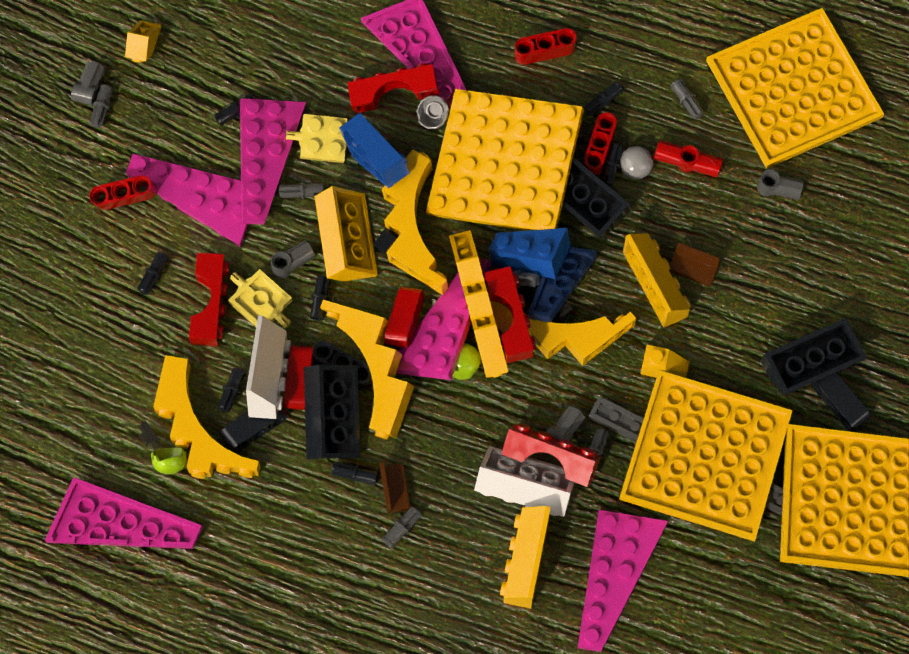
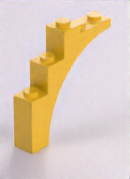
(205, 453)

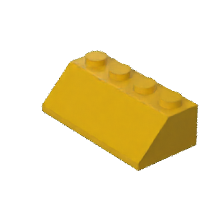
(345, 234)
(655, 278)
(526, 556)

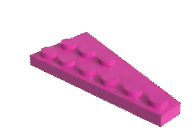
(415, 40)
(264, 152)
(200, 194)
(440, 334)
(107, 518)
(617, 561)

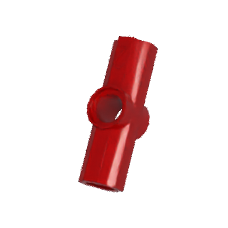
(675, 155)

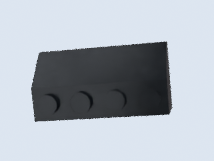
(593, 200)
(813, 357)
(331, 412)

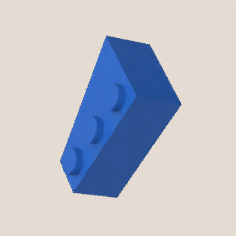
(373, 151)
(531, 251)

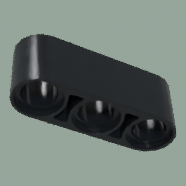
(337, 356)
(841, 401)
(249, 429)

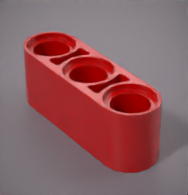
(552, 39)
(603, 136)
(113, 189)
(404, 317)
(294, 392)

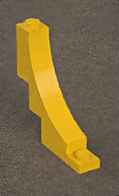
(409, 250)
(478, 304)
(581, 339)
(390, 394)

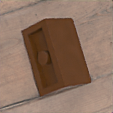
(694, 265)
(394, 488)

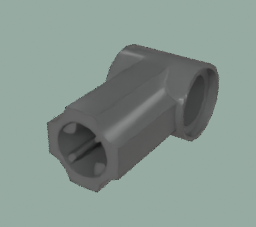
(87, 88)
(781, 186)
(292, 258)
(567, 424)

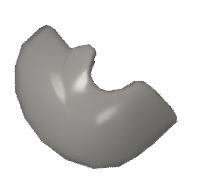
(433, 112)
(636, 162)

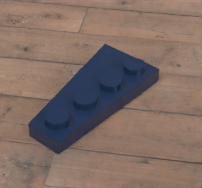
(552, 292)

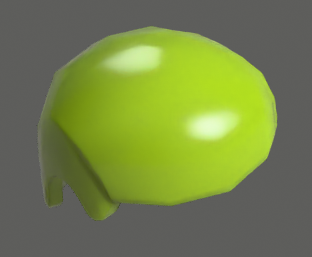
(468, 362)
(169, 460)

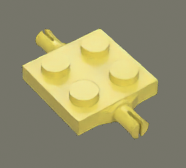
(320, 138)
(260, 297)

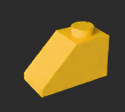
(142, 40)
(664, 360)

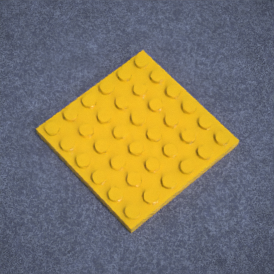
(794, 87)
(504, 161)
(706, 455)
(845, 500)

